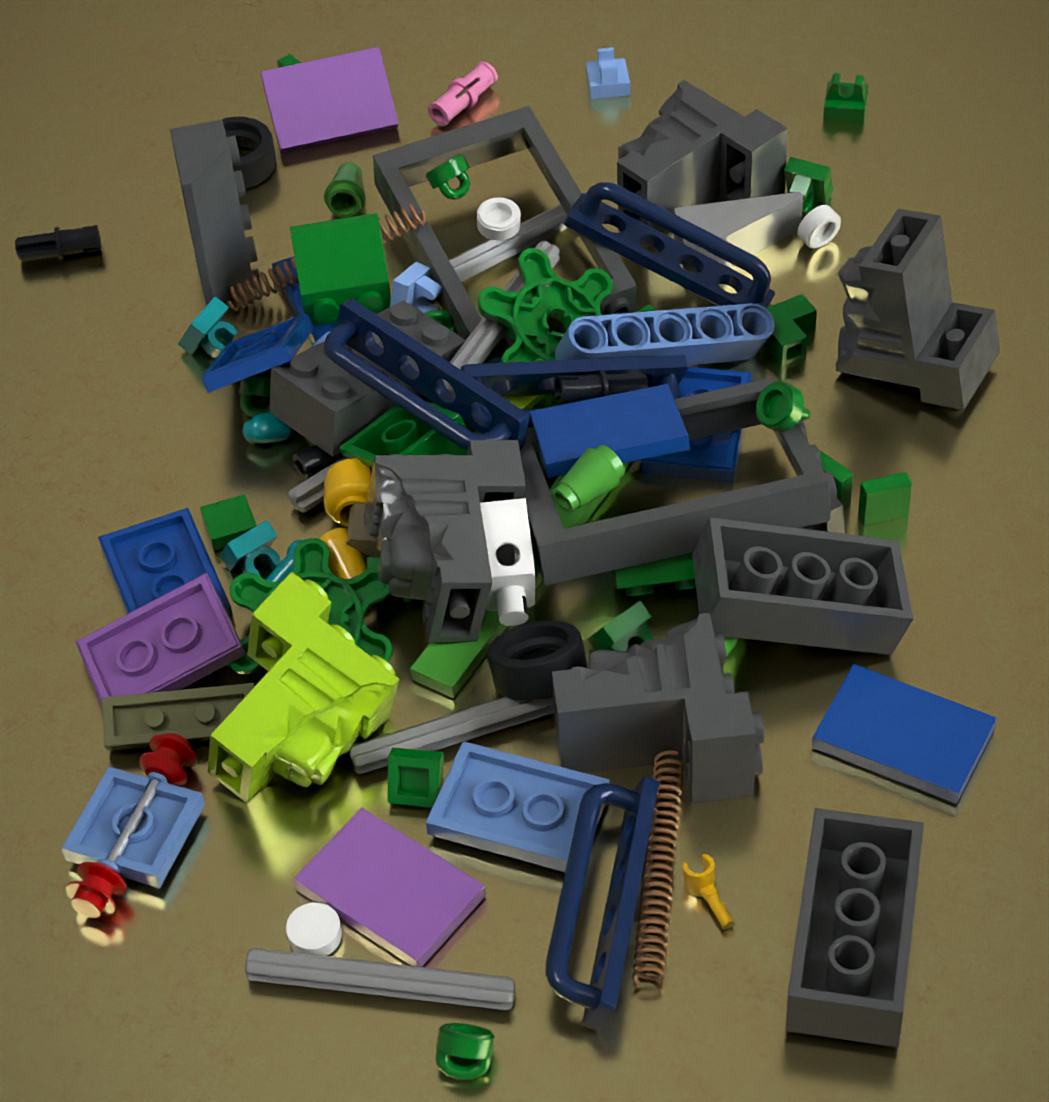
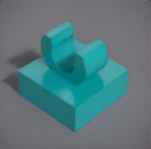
(206, 327)
(252, 546)

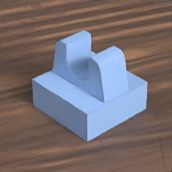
(607, 75)
(415, 288)

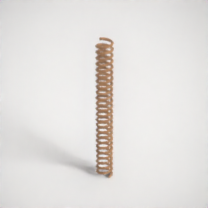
(292, 278)
(647, 869)

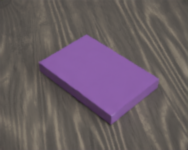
(329, 99)
(162, 643)
(390, 888)

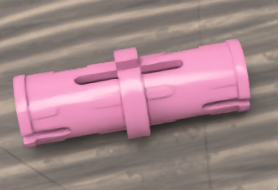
(449, 106)

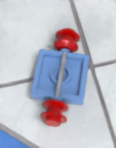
(133, 826)

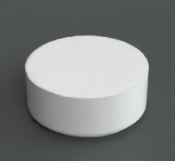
(498, 219)
(819, 226)
(314, 929)

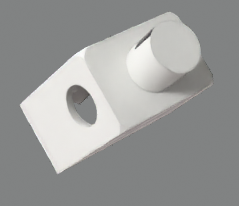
(509, 559)

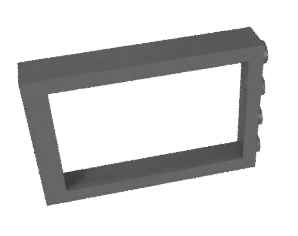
(480, 143)
(676, 528)

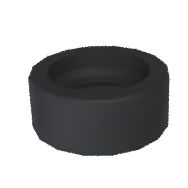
(257, 136)
(528, 655)

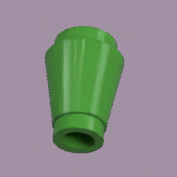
(346, 191)
(590, 477)

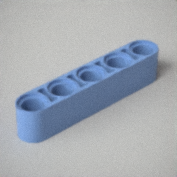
(684, 329)

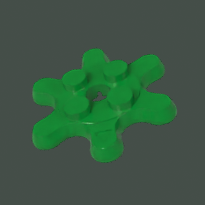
(542, 298)
(349, 599)

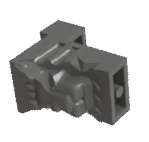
(702, 154)
(904, 317)
(434, 529)
(657, 701)

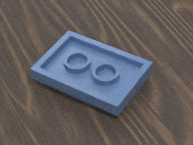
(510, 805)

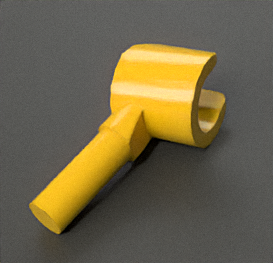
(704, 886)

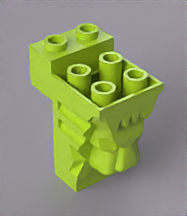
(308, 704)

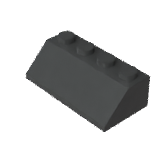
(213, 208)

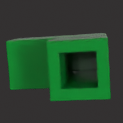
(792, 321)

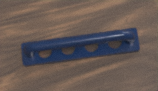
(590, 213)
(356, 330)
(539, 376)
(602, 993)

